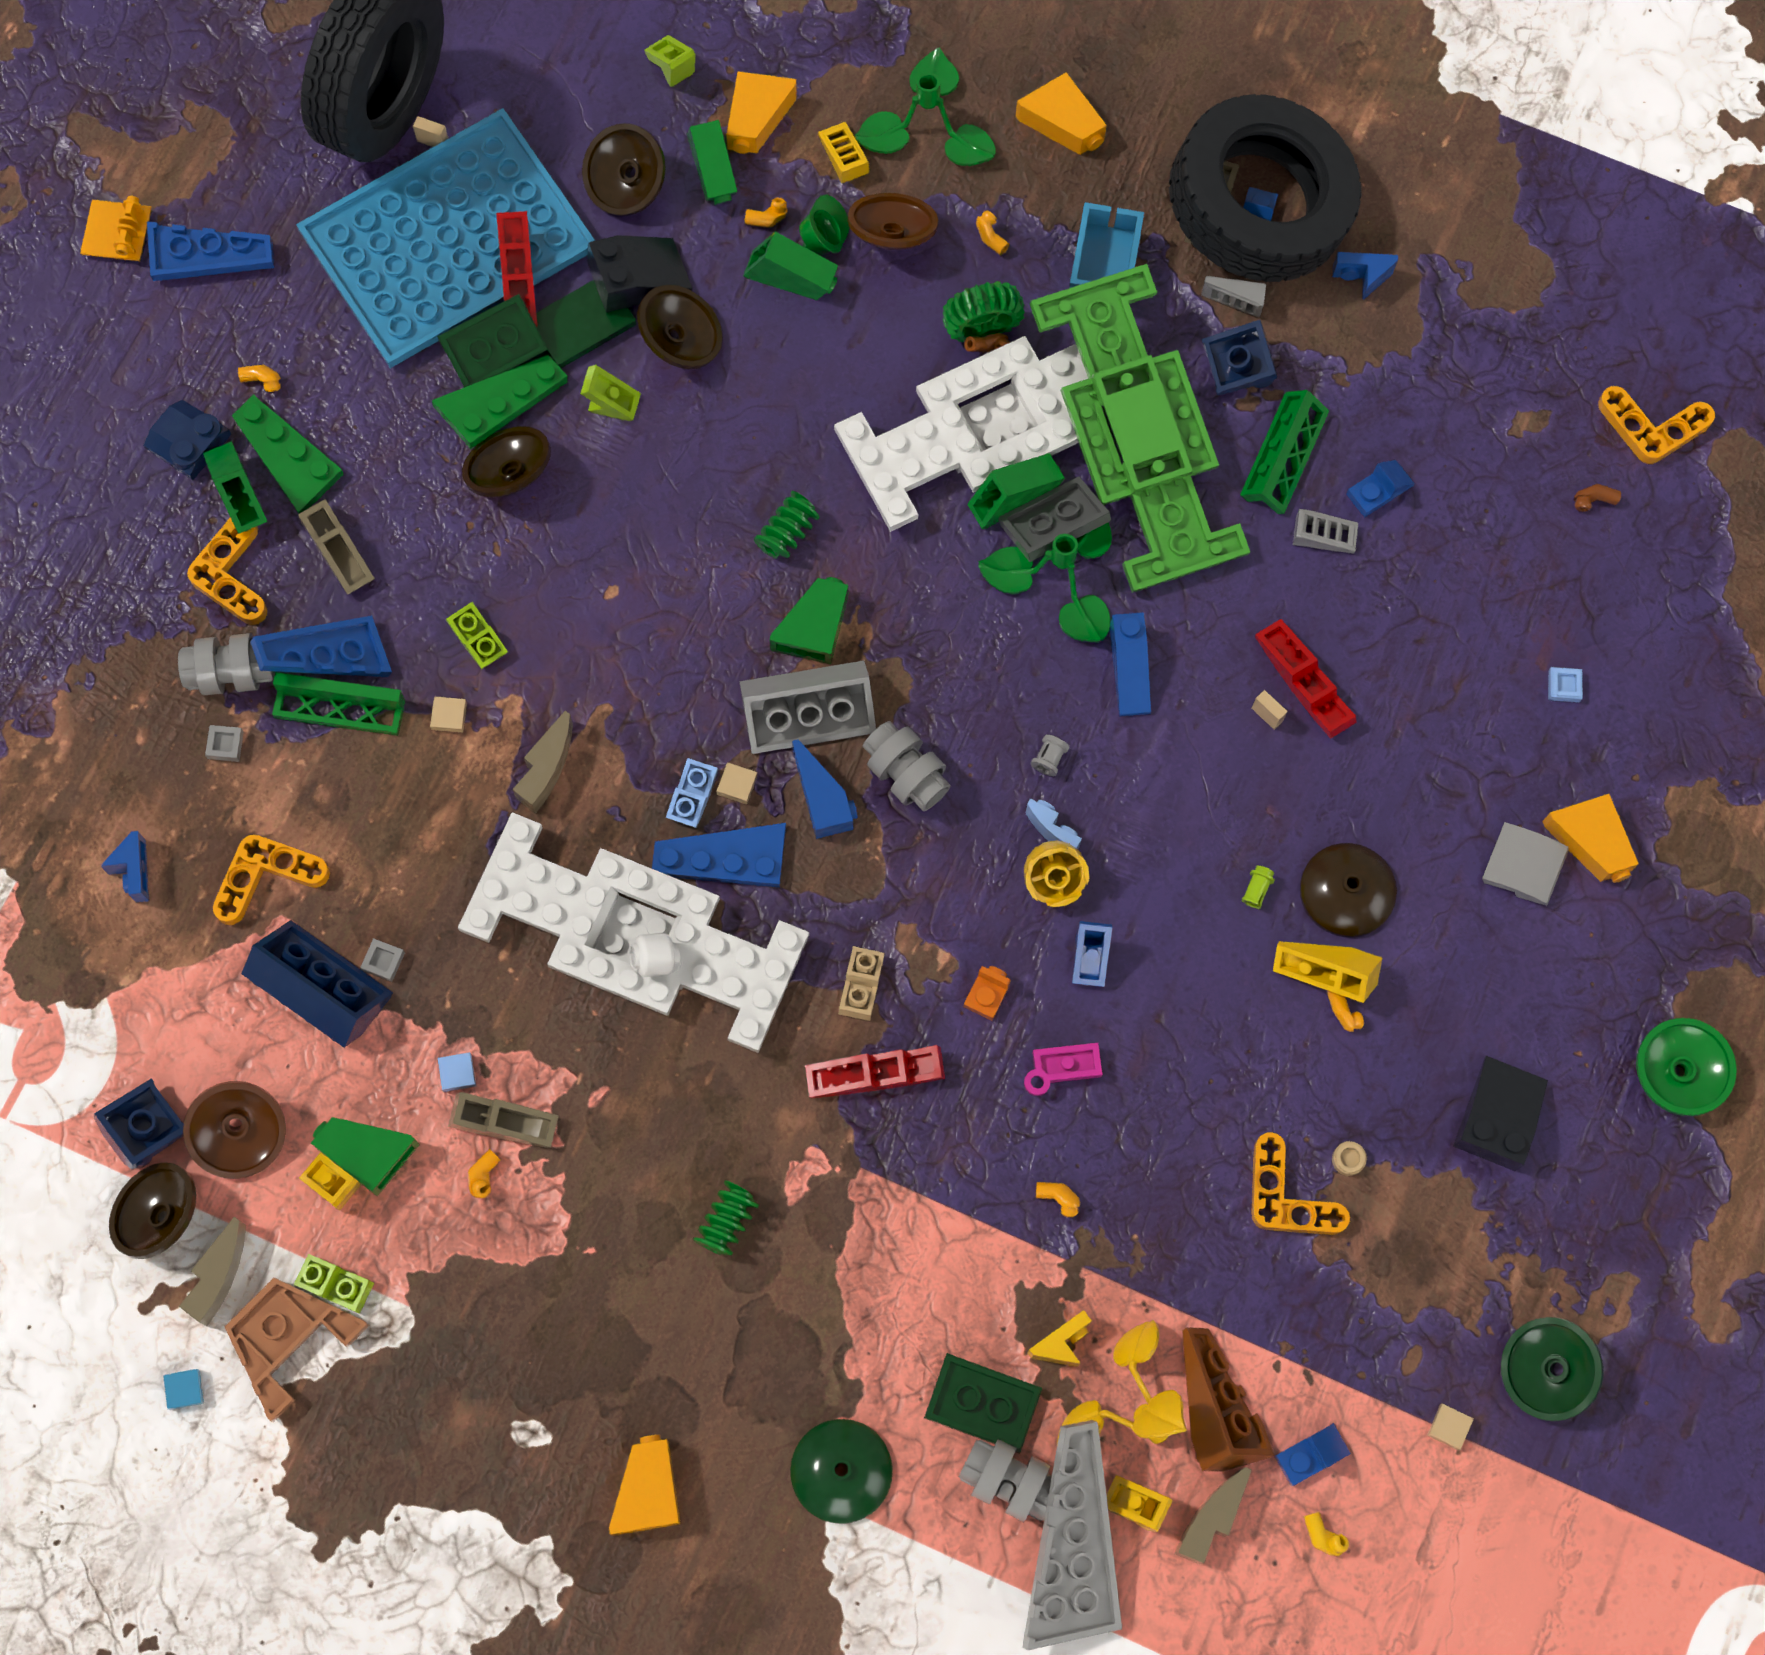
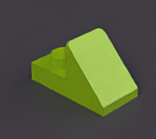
(674, 59)
(609, 395)

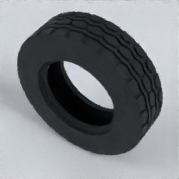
(370, 73)
(1296, 141)

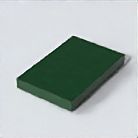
(580, 324)
(493, 342)
(982, 1402)

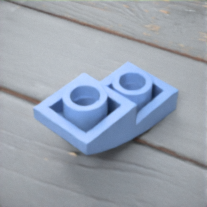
(692, 793)
(1044, 819)

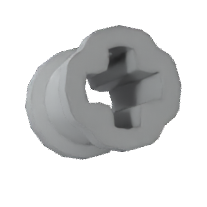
(1049, 755)

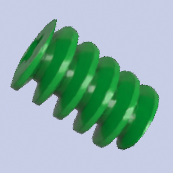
(786, 526)
(727, 1219)

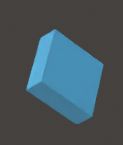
(183, 1389)

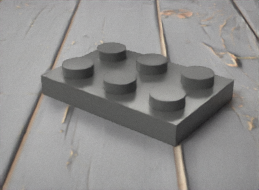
(1063, 510)

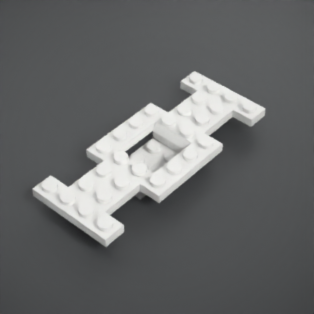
(975, 439)
(600, 926)

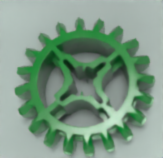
(983, 311)

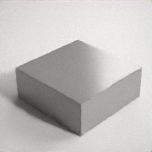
(224, 743)
(382, 960)

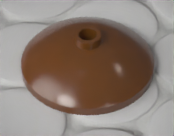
(892, 220)
(230, 1149)

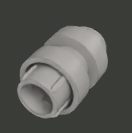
(211, 666)
(915, 775)
(998, 1474)

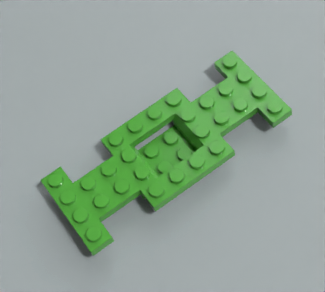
(1151, 421)

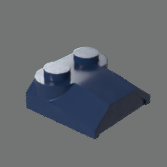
(1240, 358)
(184, 436)
(139, 1125)

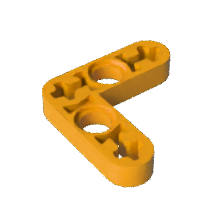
(1655, 436)
(218, 568)
(256, 866)
(1284, 1207)

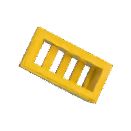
(851, 170)

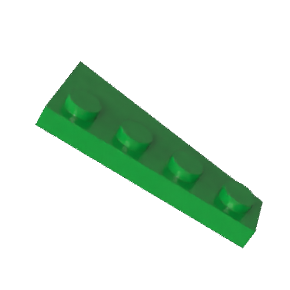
(496, 401)
(290, 458)

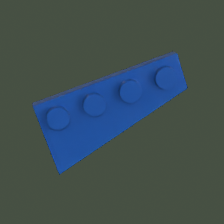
(194, 253)
(328, 648)
(732, 856)

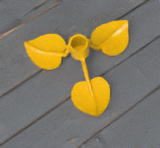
(1153, 1420)

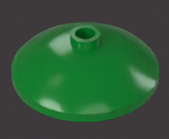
(1706, 1063)

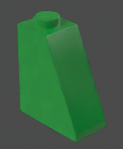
(712, 161)
(791, 268)
(234, 487)
(1013, 487)
(813, 623)
(364, 1151)

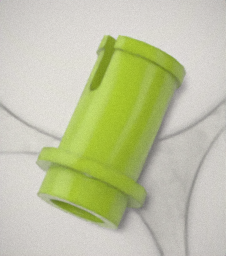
(1258, 886)

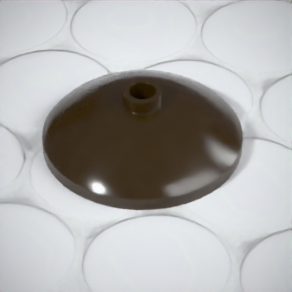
(609, 167)
(679, 327)
(506, 462)
(1339, 907)
(152, 1210)

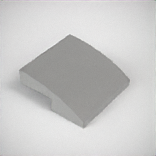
(1525, 863)

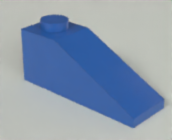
(1130, 663)
(824, 797)

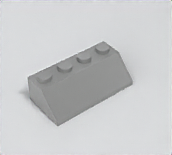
(808, 706)

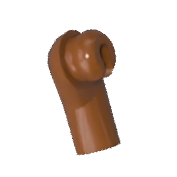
(986, 343)
(1585, 497)

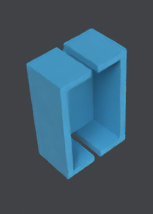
(1105, 249)

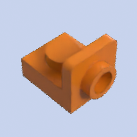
(987, 992)

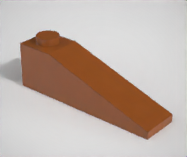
(1220, 1421)

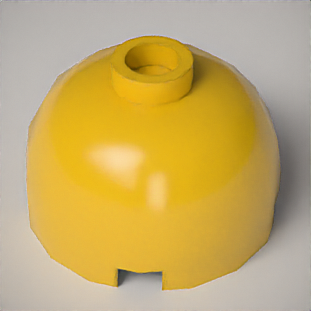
(1056, 873)

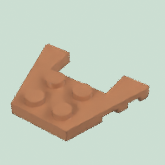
(274, 1328)

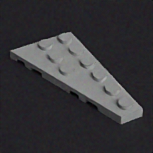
(1075, 1566)

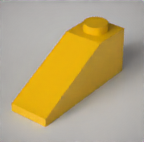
(1330, 968)

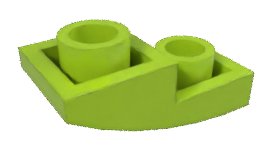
(476, 635)
(333, 1283)

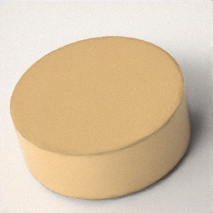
(1349, 1158)

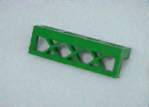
(1282, 444)
(338, 692)

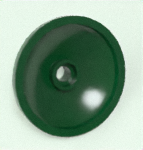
(1530, 1374)
(834, 1496)

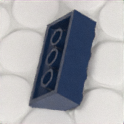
(316, 983)

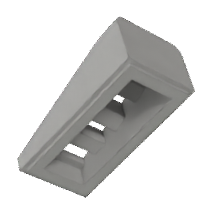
(1238, 294)
(1313, 540)

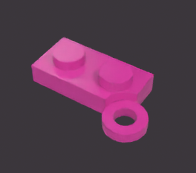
(1062, 1065)

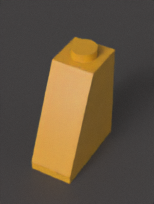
(757, 109)
(1063, 115)
(1594, 837)
(647, 1489)

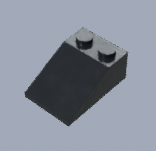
(633, 266)
(1502, 1114)

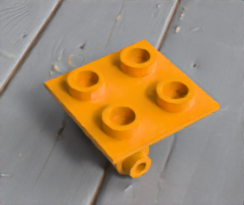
(116, 229)

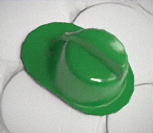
(825, 226)

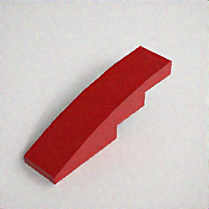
(516, 258)
(1305, 678)
(874, 1072)

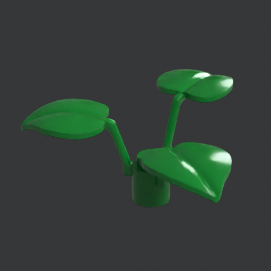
(929, 79)
(1011, 573)

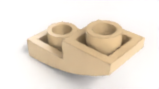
(861, 983)

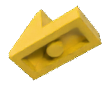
(330, 1181)
(1054, 1346)
(1137, 1503)

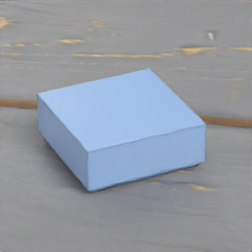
(1565, 684)
(456, 1072)

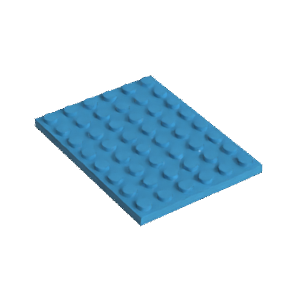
(424, 240)

